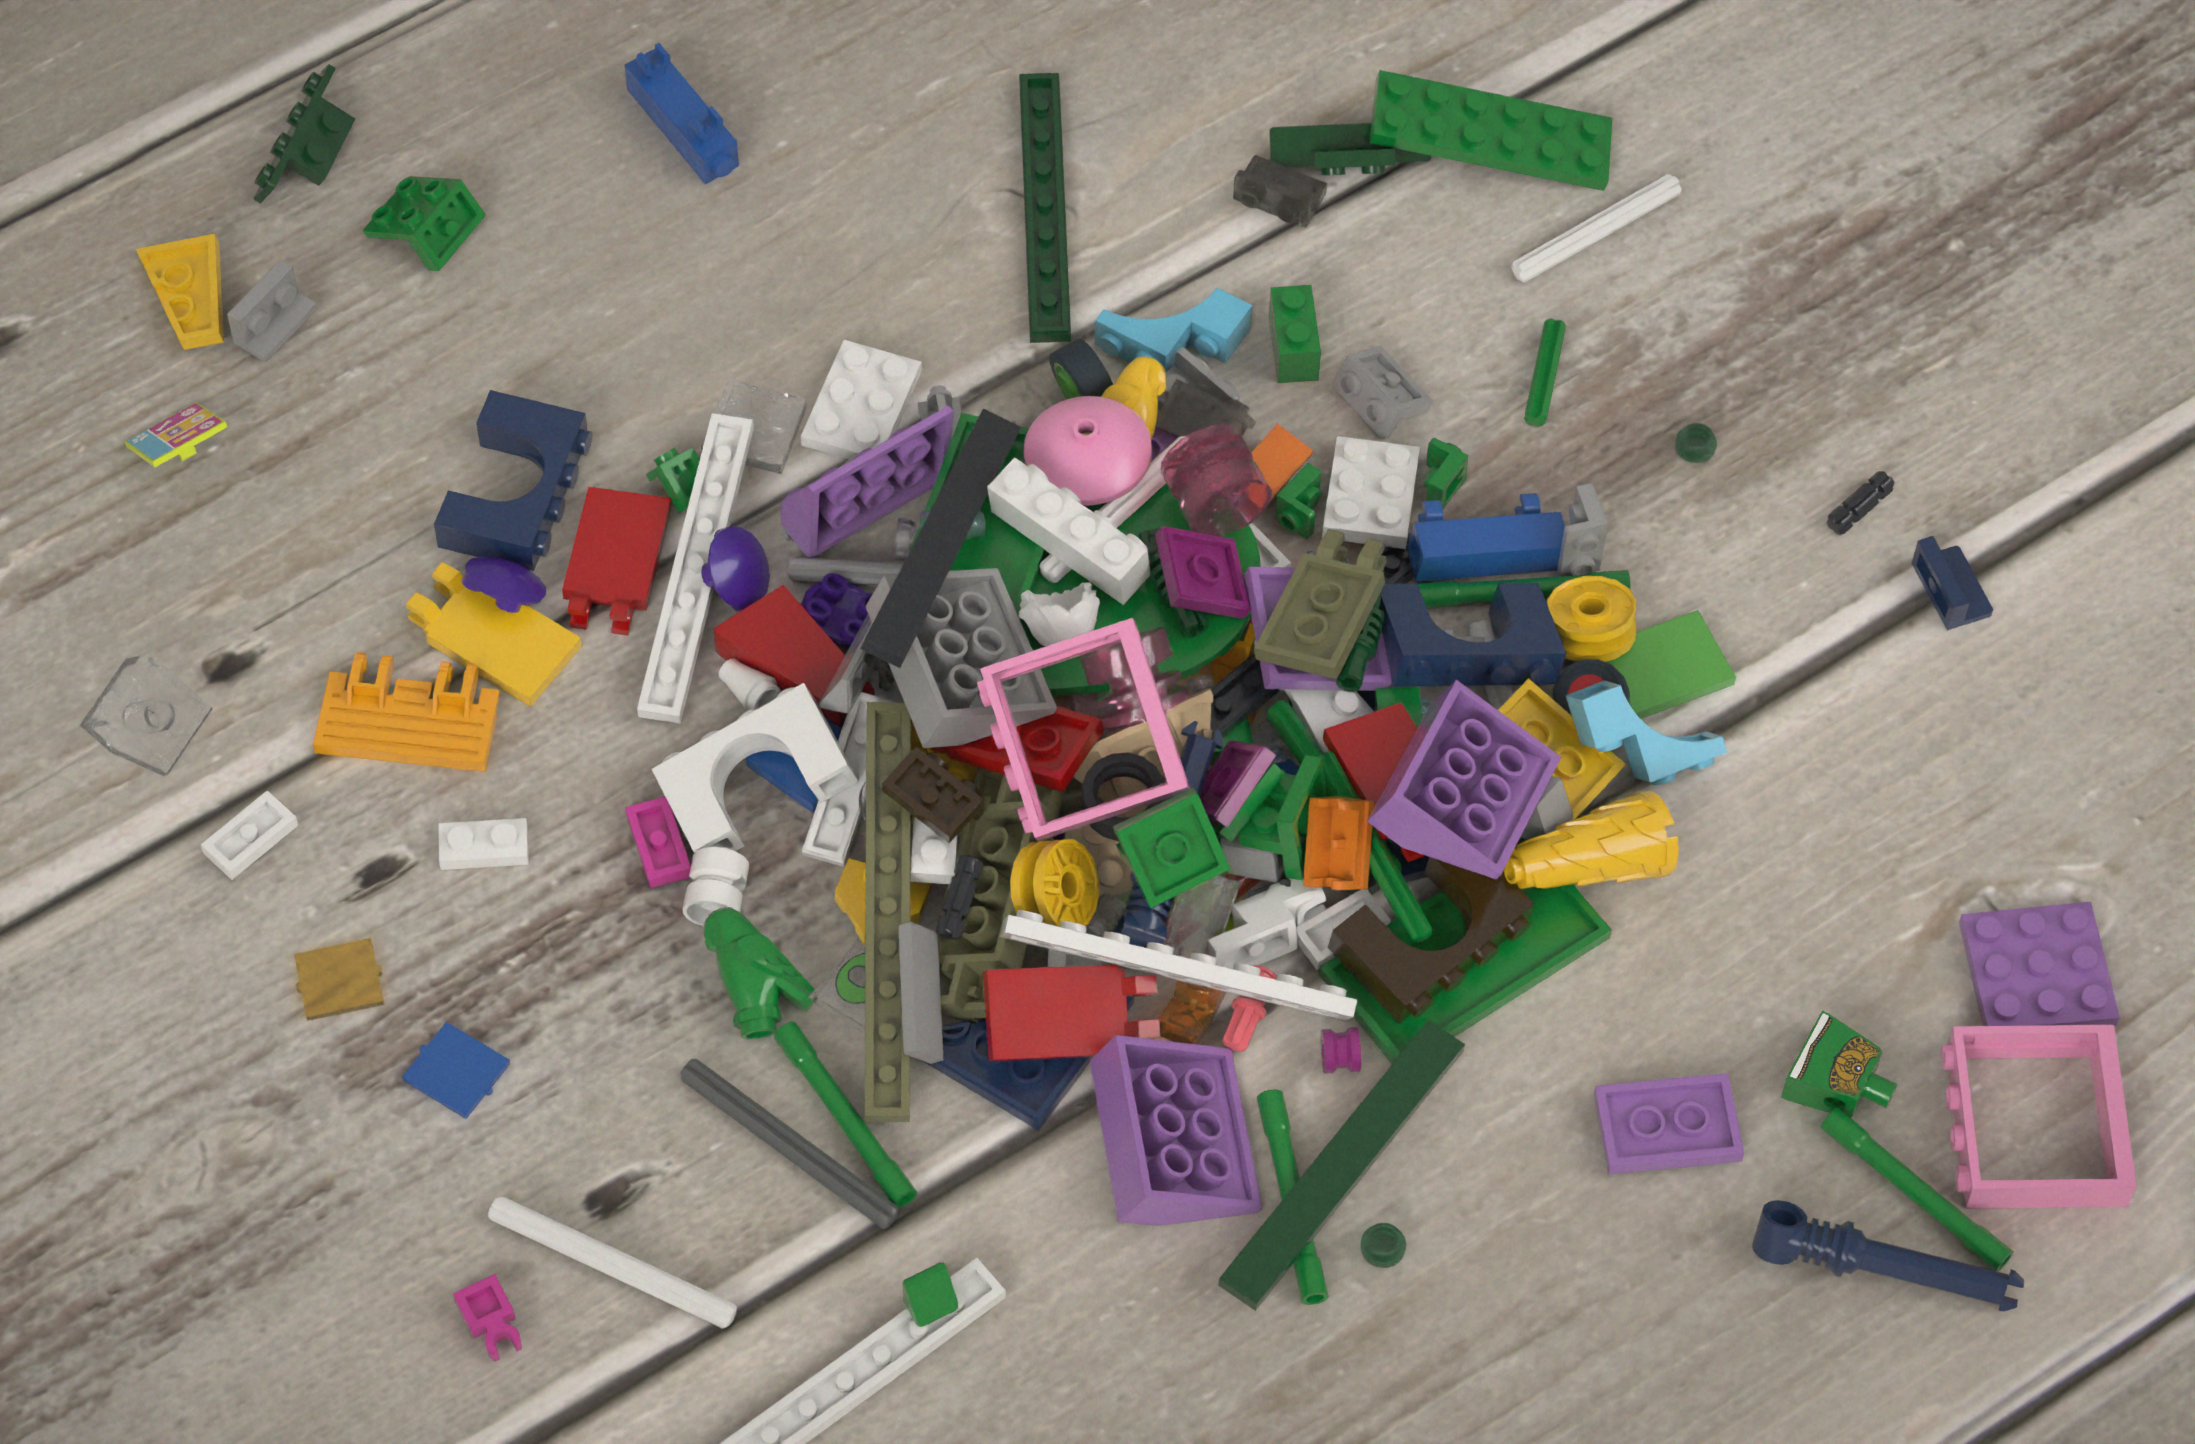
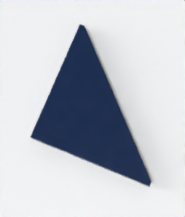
(1019, 1087)

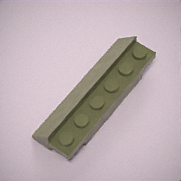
(996, 843)

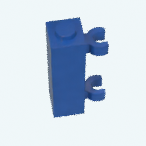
(682, 114)
(1485, 544)

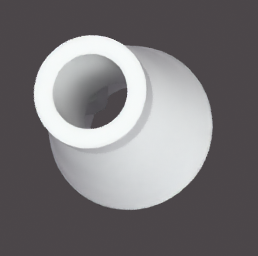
(748, 685)

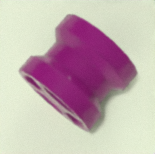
(1340, 1050)

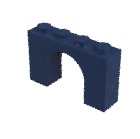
(518, 527)
(1428, 656)

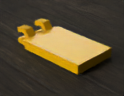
(513, 650)

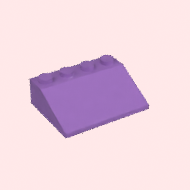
(868, 486)
(1465, 784)
(1173, 1131)

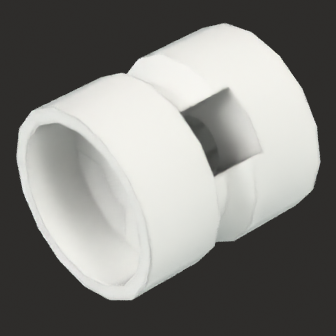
(718, 882)

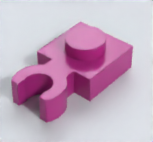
(488, 1311)

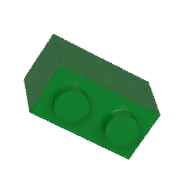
(1294, 334)

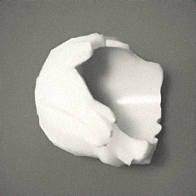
(1060, 615)

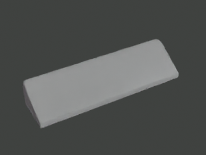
(850, 675)

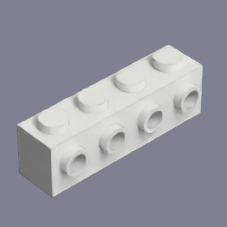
(1069, 530)

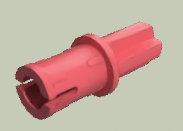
(1245, 1018)

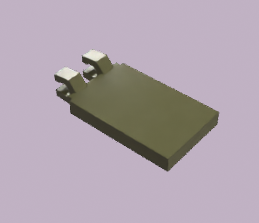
(1323, 608)

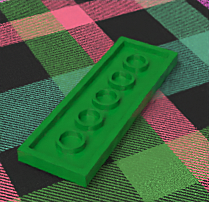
(1491, 130)

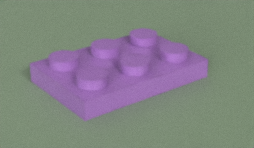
(1668, 1123)

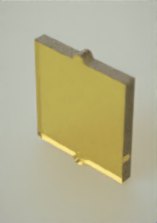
(339, 979)

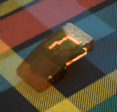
(1189, 1012)

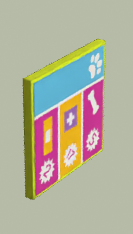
(176, 435)

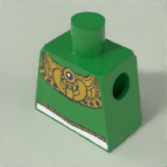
(1837, 1070)

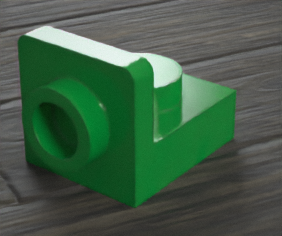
(1447, 471)
(677, 475)
(1297, 501)

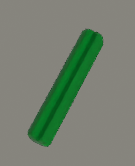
(1545, 372)

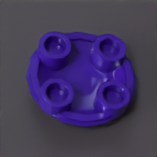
(736, 567)
(505, 581)
(837, 607)

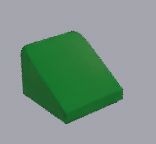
(929, 1294)

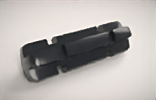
(1860, 502)
(959, 897)

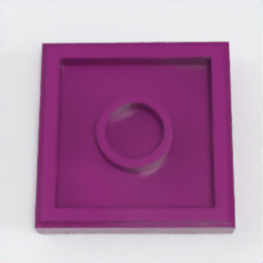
(1202, 572)
(1233, 779)

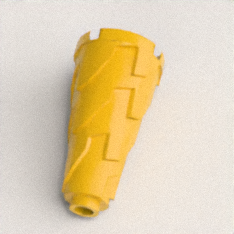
(1610, 844)

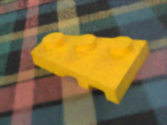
(189, 287)

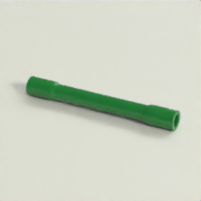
(1454, 593)
(1277, 1130)
(884, 1169)
(1974, 1236)

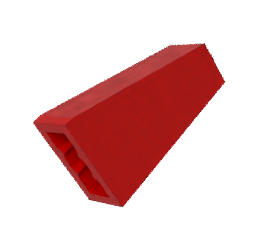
(785, 644)

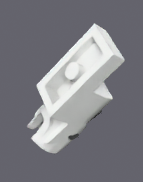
(1266, 923)

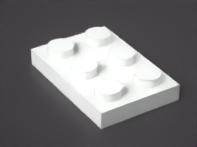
(860, 400)
(1371, 491)

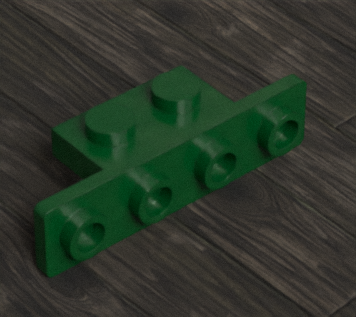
(312, 139)
(1334, 148)

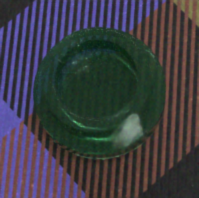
(1695, 443)
(1383, 1245)

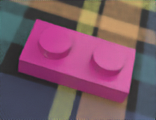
(658, 842)

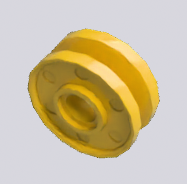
(1594, 617)
(1056, 881)

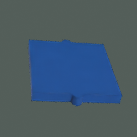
(456, 1070)

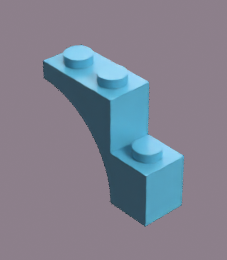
(1211, 327)
(1606, 719)

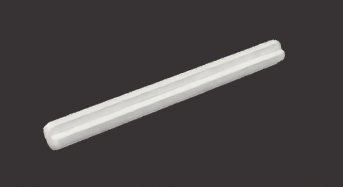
(612, 1262)

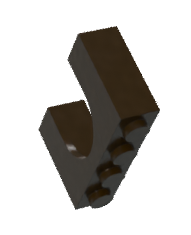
(1409, 978)

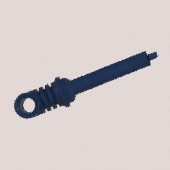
(1139, 920)
(1786, 1234)

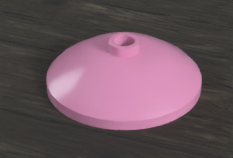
(1092, 465)

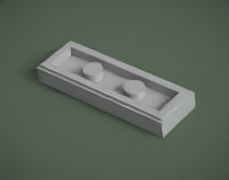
(920, 993)

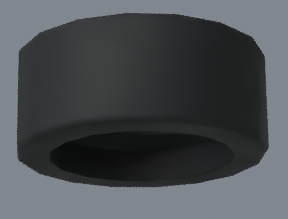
(1117, 766)

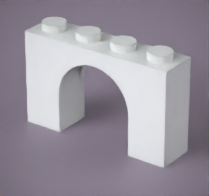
(697, 776)

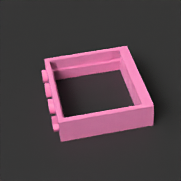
(1007, 736)
(2041, 1042)

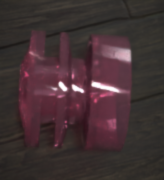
(1216, 480)
(1112, 667)

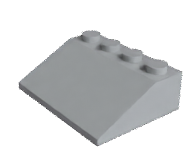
(964, 631)

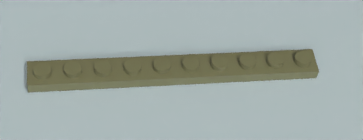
(885, 909)

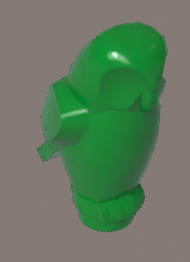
(753, 973)

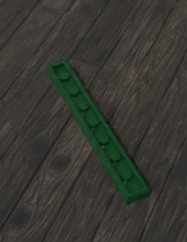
(1044, 208)
(1341, 1165)

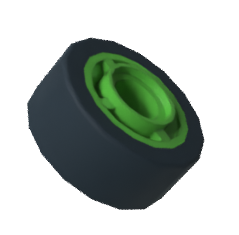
(1079, 370)

